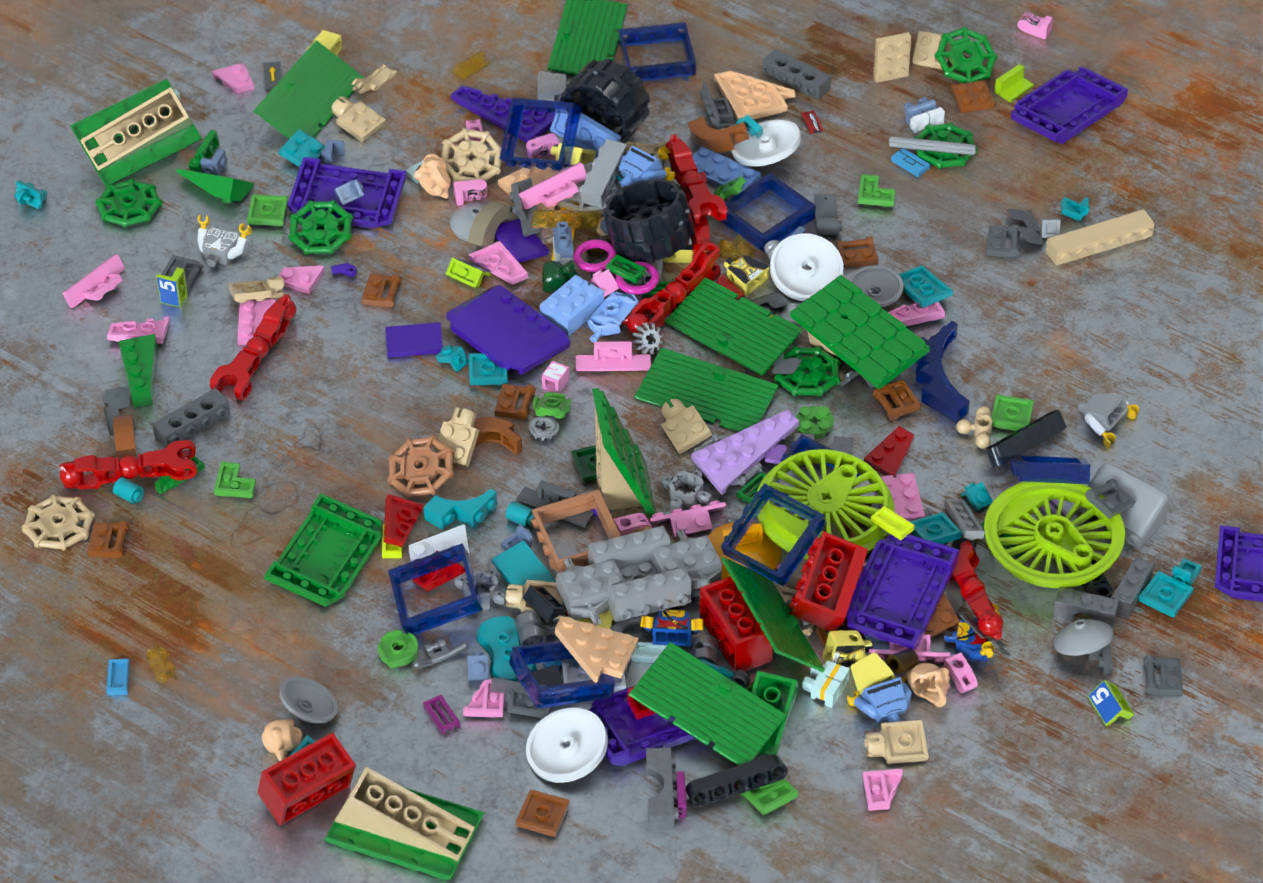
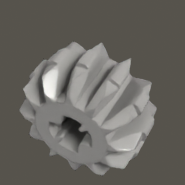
(650, 331)

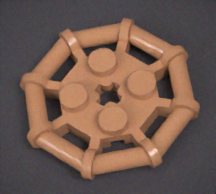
(427, 473)

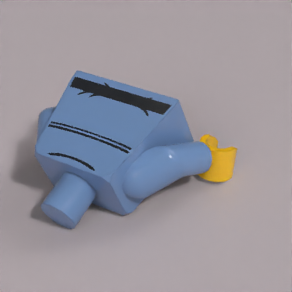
(641, 166)
(883, 700)

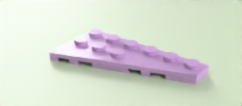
(740, 452)

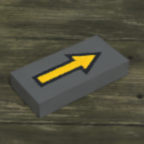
(272, 74)

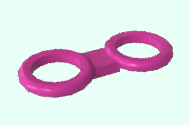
(602, 266)

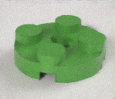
(552, 405)
(815, 413)
(402, 657)

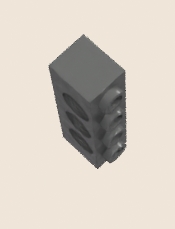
(796, 74)
(191, 418)

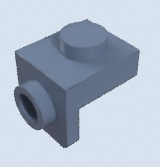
(332, 149)
(215, 165)
(349, 191)
(520, 535)
(477, 666)

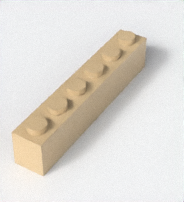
(1100, 237)

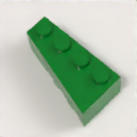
(139, 363)

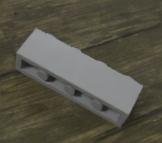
(603, 173)

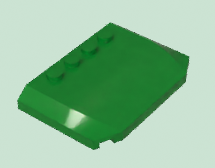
(327, 552)

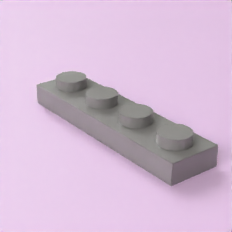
(964, 519)

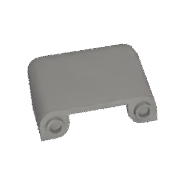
(1148, 511)

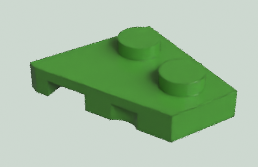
(771, 796)

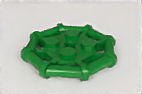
(963, 64)
(944, 134)
(138, 202)
(320, 218)
(809, 383)

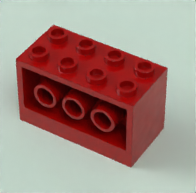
(828, 581)
(734, 626)
(306, 778)

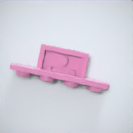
(554, 188)
(96, 283)
(613, 357)
(692, 520)
(922, 651)

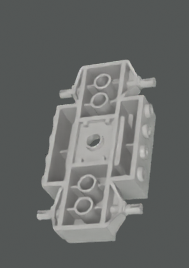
(637, 575)

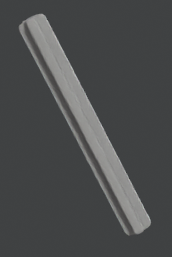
(929, 145)

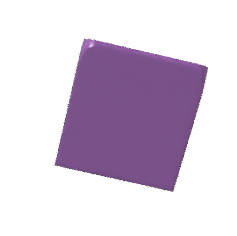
(775, 455)

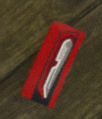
(812, 122)

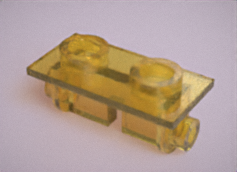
(470, 67)
(157, 657)

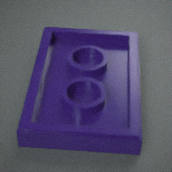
(521, 247)
(413, 339)

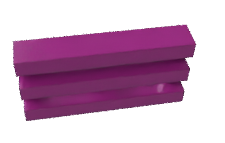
(448, 725)
(681, 794)

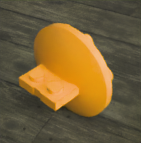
(753, 544)

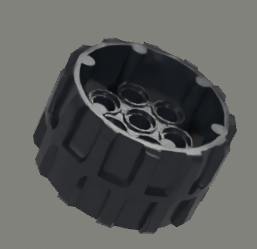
(609, 96)
(648, 220)

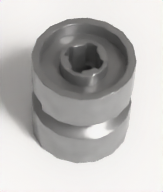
(529, 629)
(706, 648)

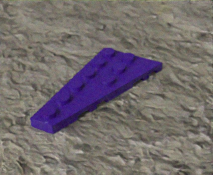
(497, 111)

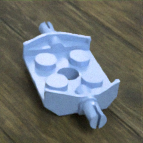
(611, 314)

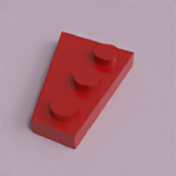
(890, 453)
(399, 519)

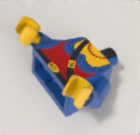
(672, 627)
(970, 643)

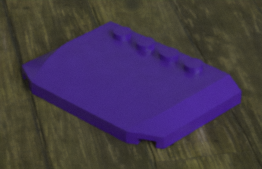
(1068, 104)
(372, 210)
(507, 330)
(1239, 564)
(901, 589)
(630, 736)

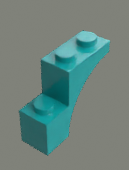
(471, 512)

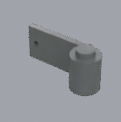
(826, 215)

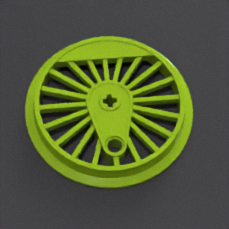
(831, 496)
(1051, 534)

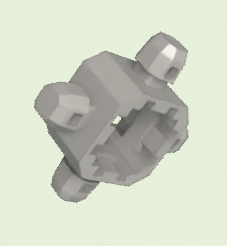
(683, 479)
(489, 581)

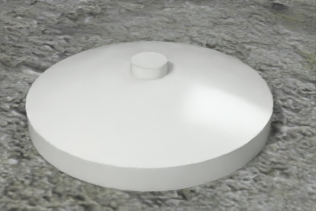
(778, 141)
(804, 265)
(566, 745)

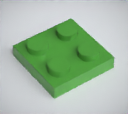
(267, 210)
(1011, 412)

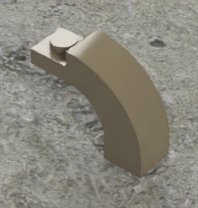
(487, 222)

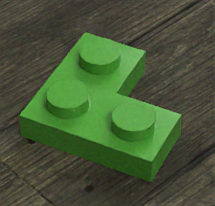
(730, 188)
(872, 195)
(230, 484)

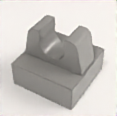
(1050, 227)

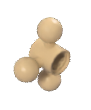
(982, 427)

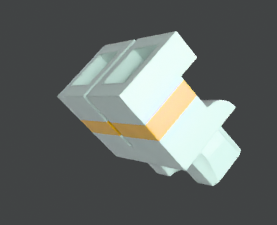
(827, 684)

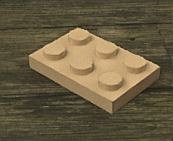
(892, 57)

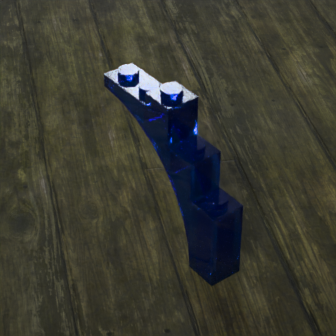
(937, 389)

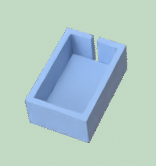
(572, 304)

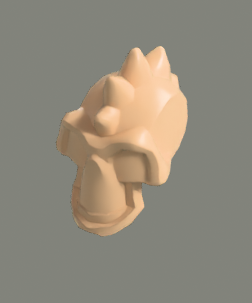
(434, 176)
(929, 682)
(281, 737)

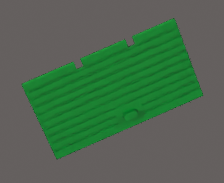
(586, 34)
(308, 92)
(724, 325)
(712, 389)
(773, 614)
(707, 705)

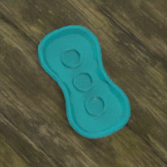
(497, 638)

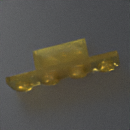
(575, 219)

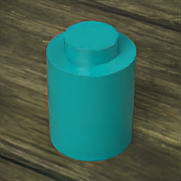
(128, 490)
(519, 514)

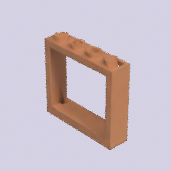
(565, 509)

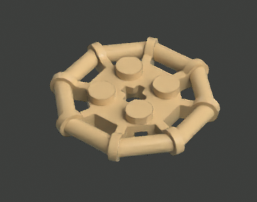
(469, 148)
(49, 511)

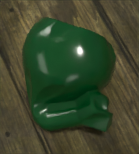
(556, 275)

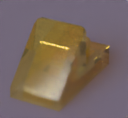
(735, 249)

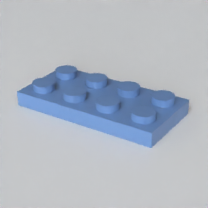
(589, 132)
(722, 169)

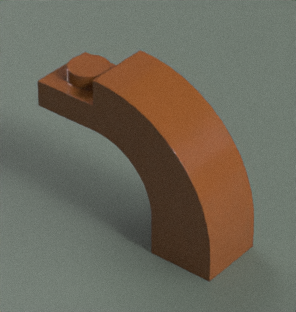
(717, 139)
(498, 431)
(124, 435)

